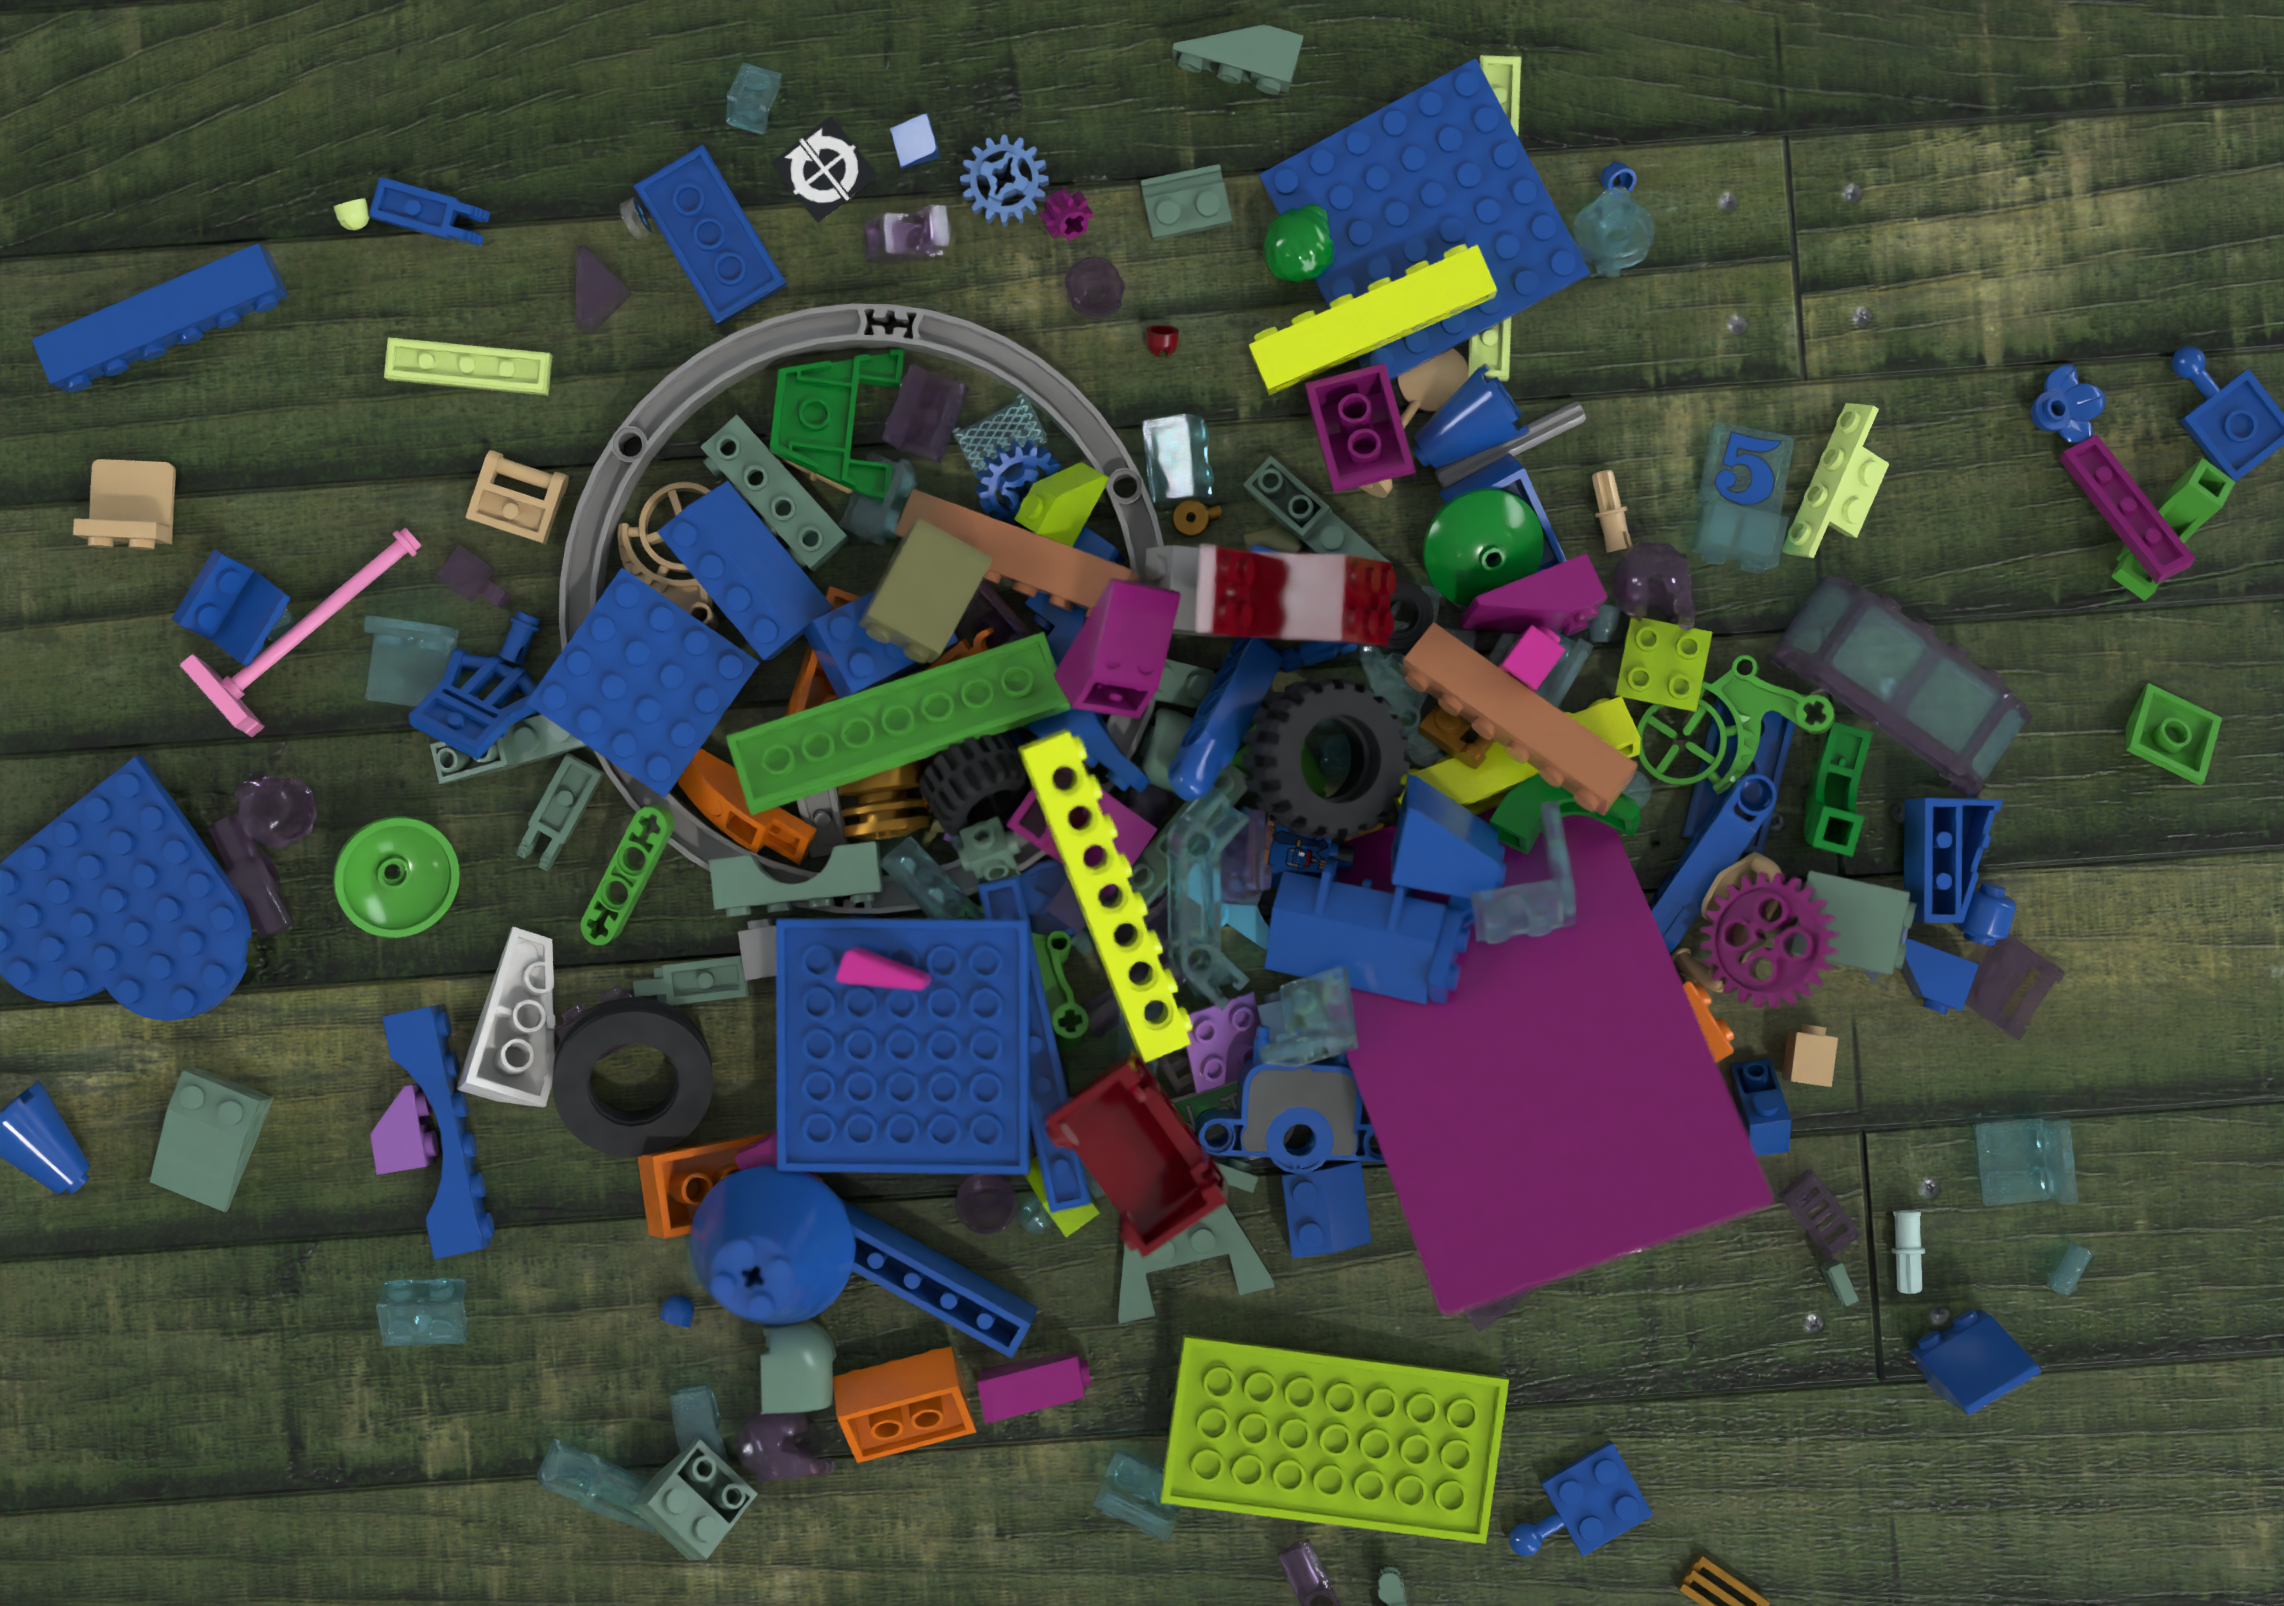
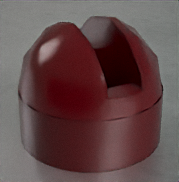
(1162, 338)

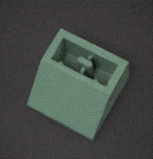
(694, 1501)

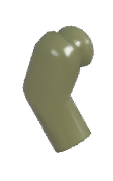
(1275, 539)

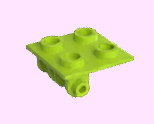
(1663, 664)

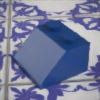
(1325, 1209)

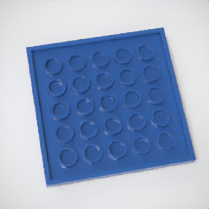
(1420, 182)
(898, 1071)

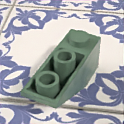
(1250, 54)

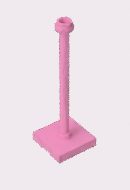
(227, 692)

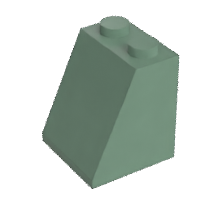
(1867, 923)

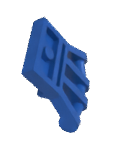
(466, 721)

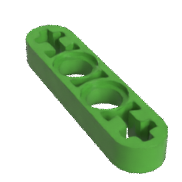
(628, 875)

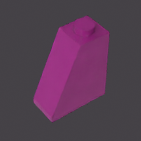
(1032, 1385)

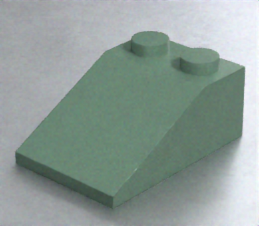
(208, 1137)

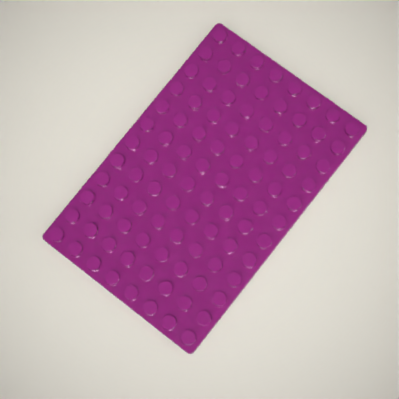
(1554, 1093)

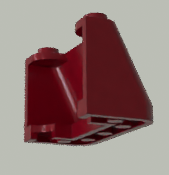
(1139, 1153)

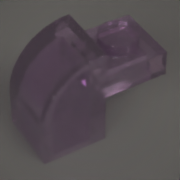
(907, 237)

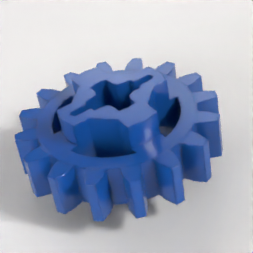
(1011, 471)

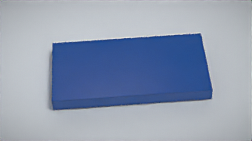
(710, 235)
(1769, 761)

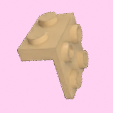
(129, 504)

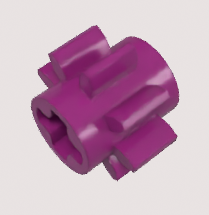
(1066, 214)

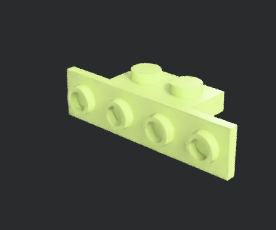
(1841, 485)

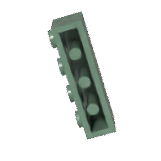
(775, 494)

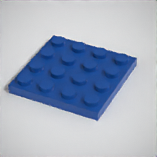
(642, 682)

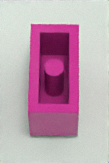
(1532, 656)

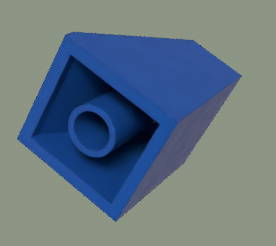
(1443, 845)

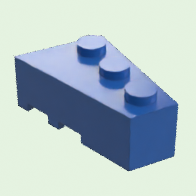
(1943, 854)

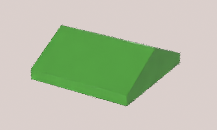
(2172, 733)

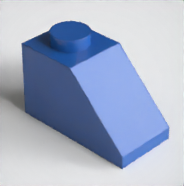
(1937, 976)

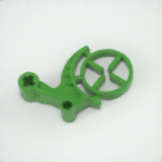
(1748, 701)
(1057, 990)

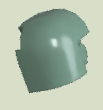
(797, 1368)

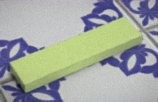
(468, 366)

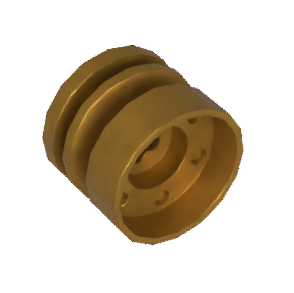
(885, 804)

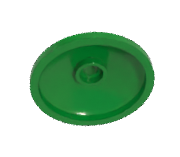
(1472, 529)

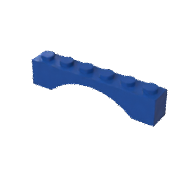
(421, 1046)

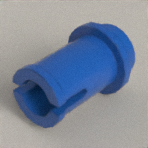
(519, 637)

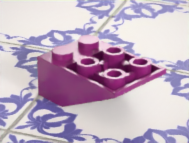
(1120, 650)
(1131, 829)

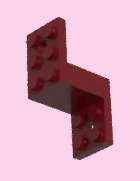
(1294, 596)

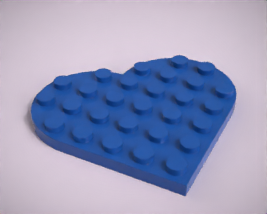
(122, 904)

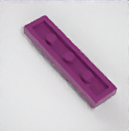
(2127, 509)

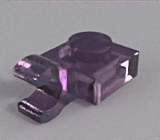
(470, 576)

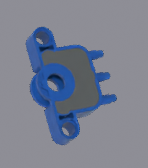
(1282, 1096)

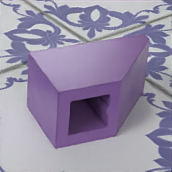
(404, 1135)

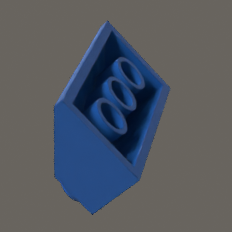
(745, 570)

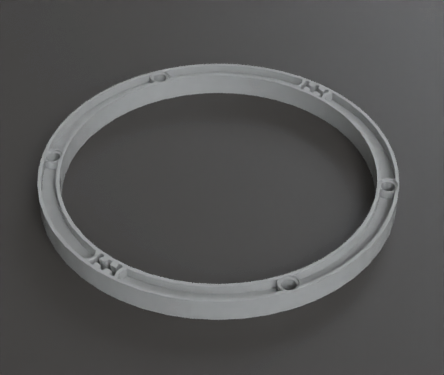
(767, 345)

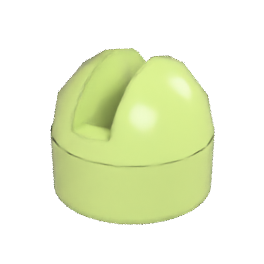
(353, 214)

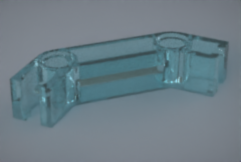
(1196, 894)

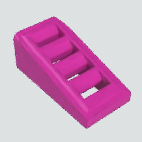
(871, 969)

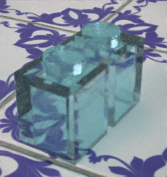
(1739, 535)

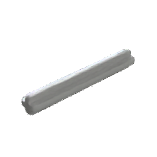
(1540, 431)

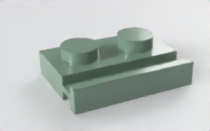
(1186, 202)

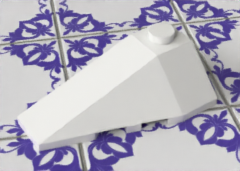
(515, 1034)

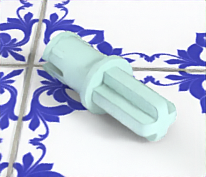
(1908, 1251)

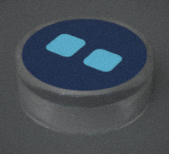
(635, 219)

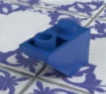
(1761, 1106)

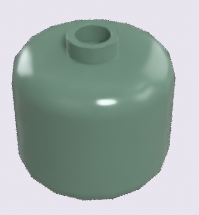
(1160, 745)

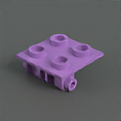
(1221, 1041)

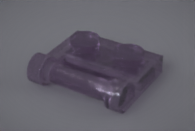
(1999, 977)

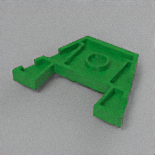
(817, 418)

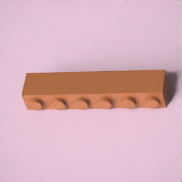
(1020, 555)
(1518, 719)

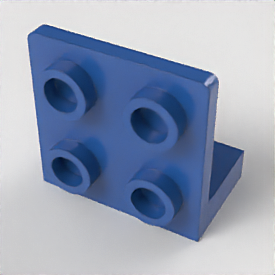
(232, 607)

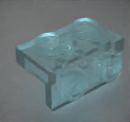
(422, 1312)
(1132, 1493)

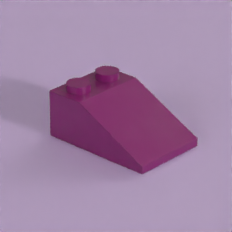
(1359, 428)
(1553, 598)

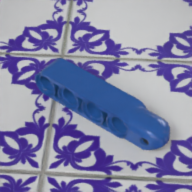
(1223, 716)
(1710, 852)

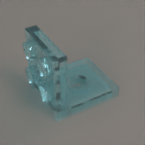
(1531, 907)

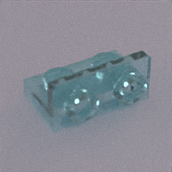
(1177, 458)

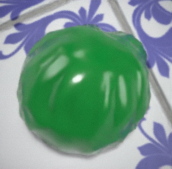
(1299, 244)

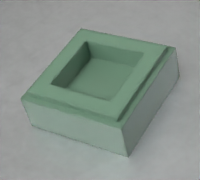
(1838, 1282)

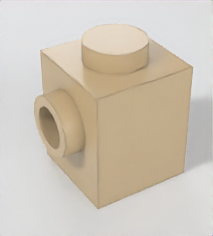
(1810, 1056)

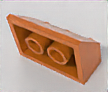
(903, 1404)

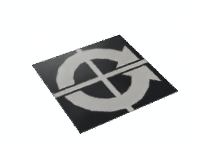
(824, 169)

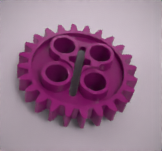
(1789, 972)

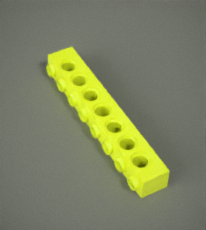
(1149, 1037)

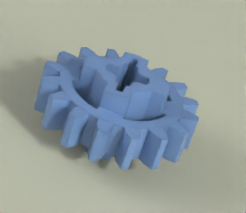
(989, 172)

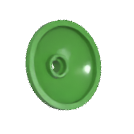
(412, 896)

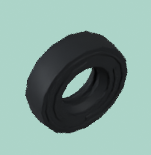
(1422, 618)

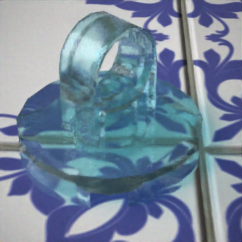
(1614, 230)

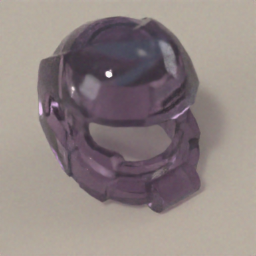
(1654, 576)
(769, 1447)

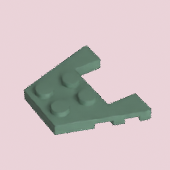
(1208, 1238)

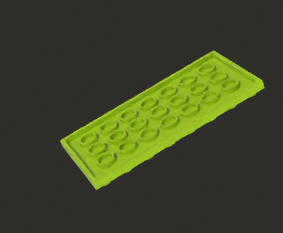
(1334, 1439)

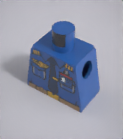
(1303, 854)

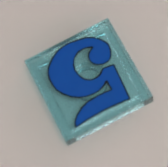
(1746, 467)

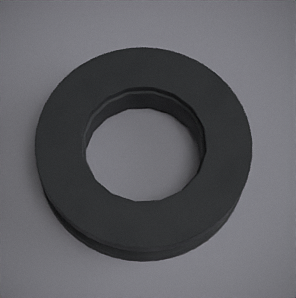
(644, 1130)

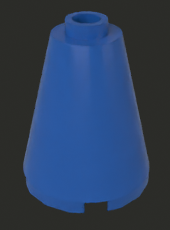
(1469, 422)
(40, 1141)

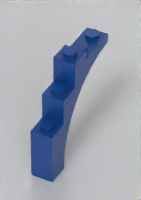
(1088, 725)

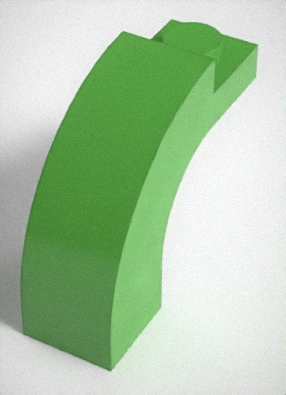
(2185, 508)

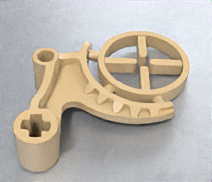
(684, 593)

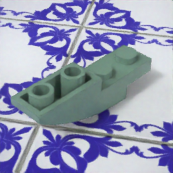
(1305, 513)
(524, 744)

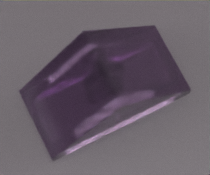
(597, 291)

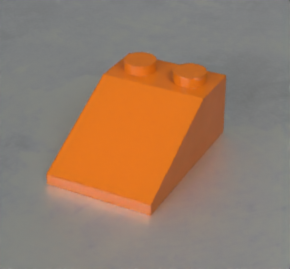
(681, 1178)

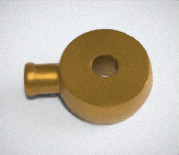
(1202, 514)

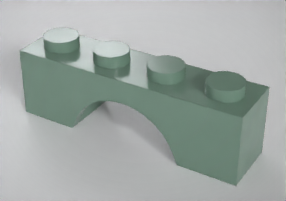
(745, 883)

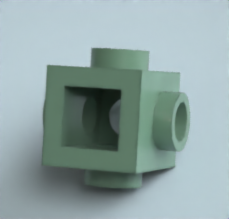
(989, 851)

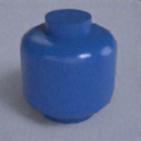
(1988, 915)

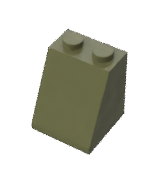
(924, 591)

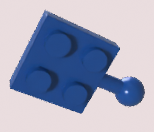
(2236, 422)
(1592, 1501)

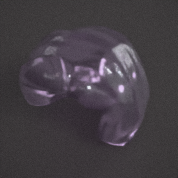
(276, 810)

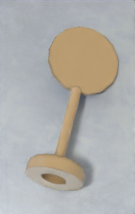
(1426, 390)

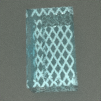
(1010, 423)

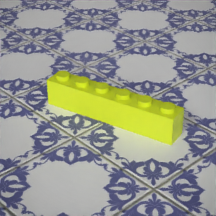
(1372, 319)
(1500, 773)

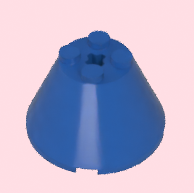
(772, 1245)

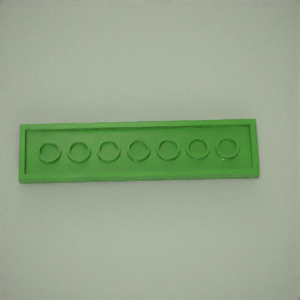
(896, 723)

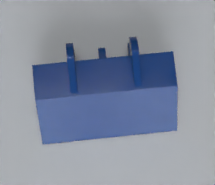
(1375, 934)

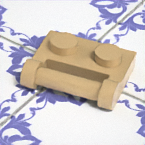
(513, 510)

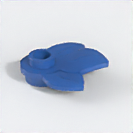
(2072, 405)

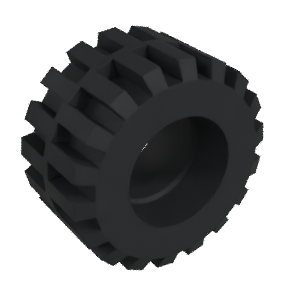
(975, 782)

